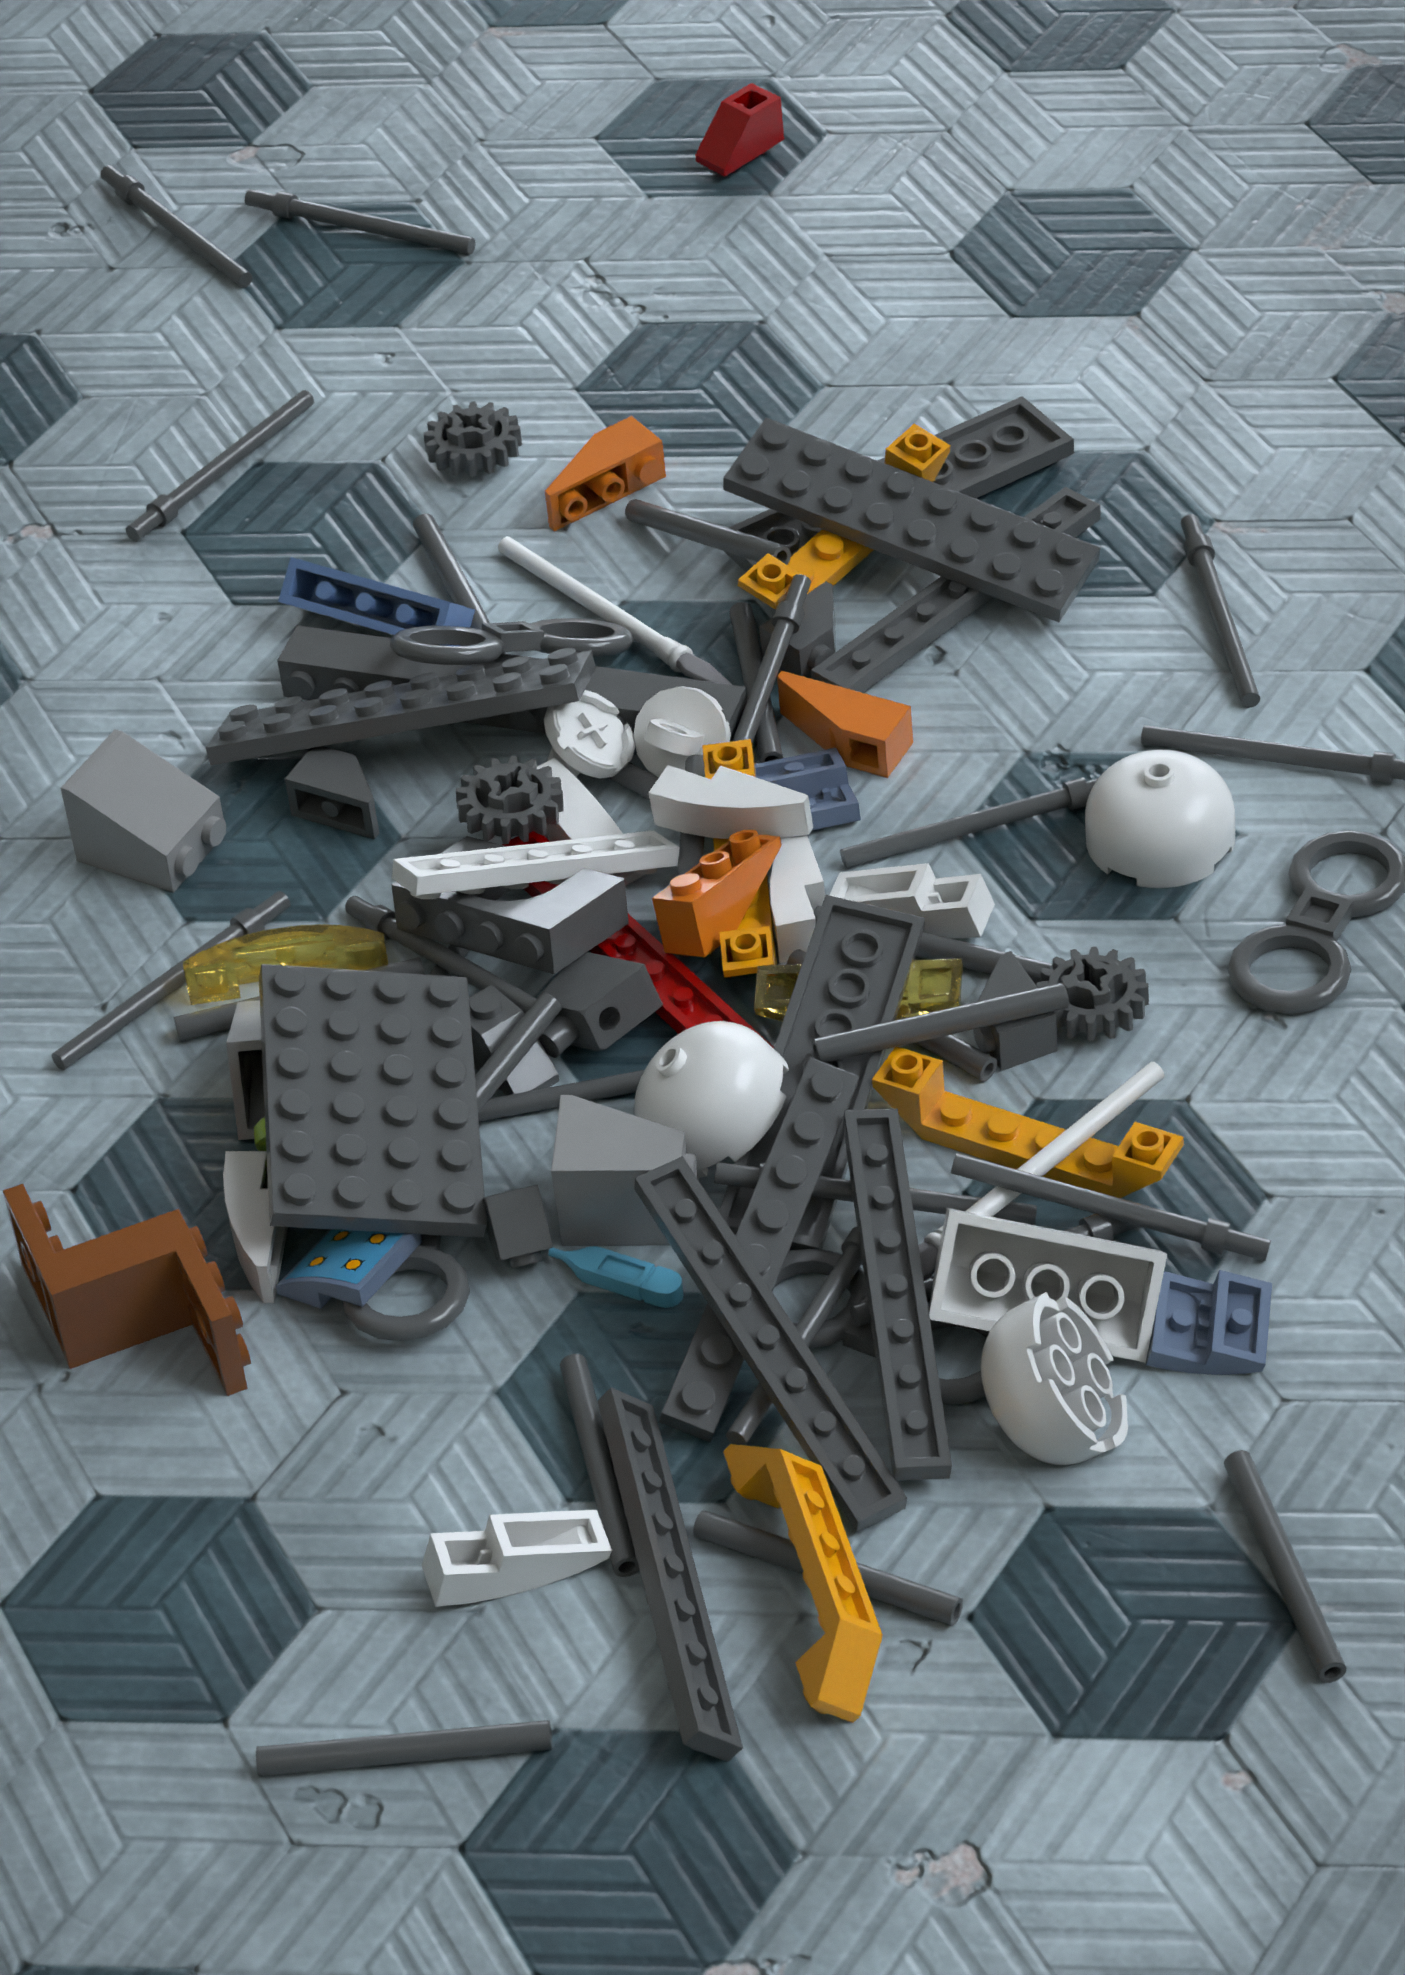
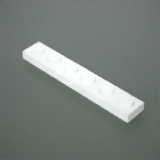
(529, 863)

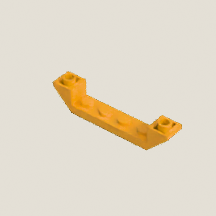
(832, 556)
(754, 939)
(917, 1090)
(842, 1661)

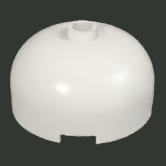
(1160, 819)
(716, 1087)
(1047, 1379)

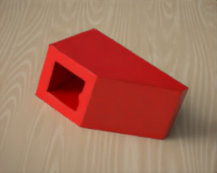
(741, 130)

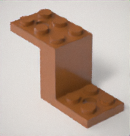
(128, 1288)

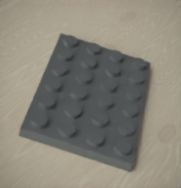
(370, 1102)

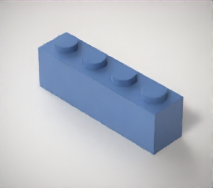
(366, 600)

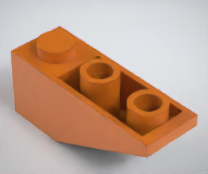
(604, 471)
(864, 728)
(714, 894)

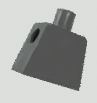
(599, 1003)

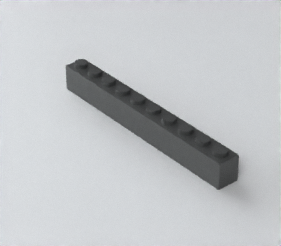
(332, 659)

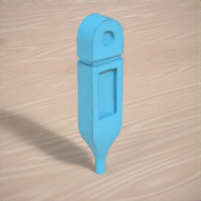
(624, 1275)

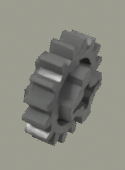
(472, 439)
(509, 799)
(1099, 991)

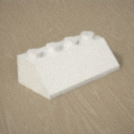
(999, 1263)

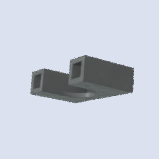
(531, 932)

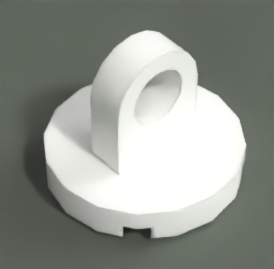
(676, 726)
(589, 736)

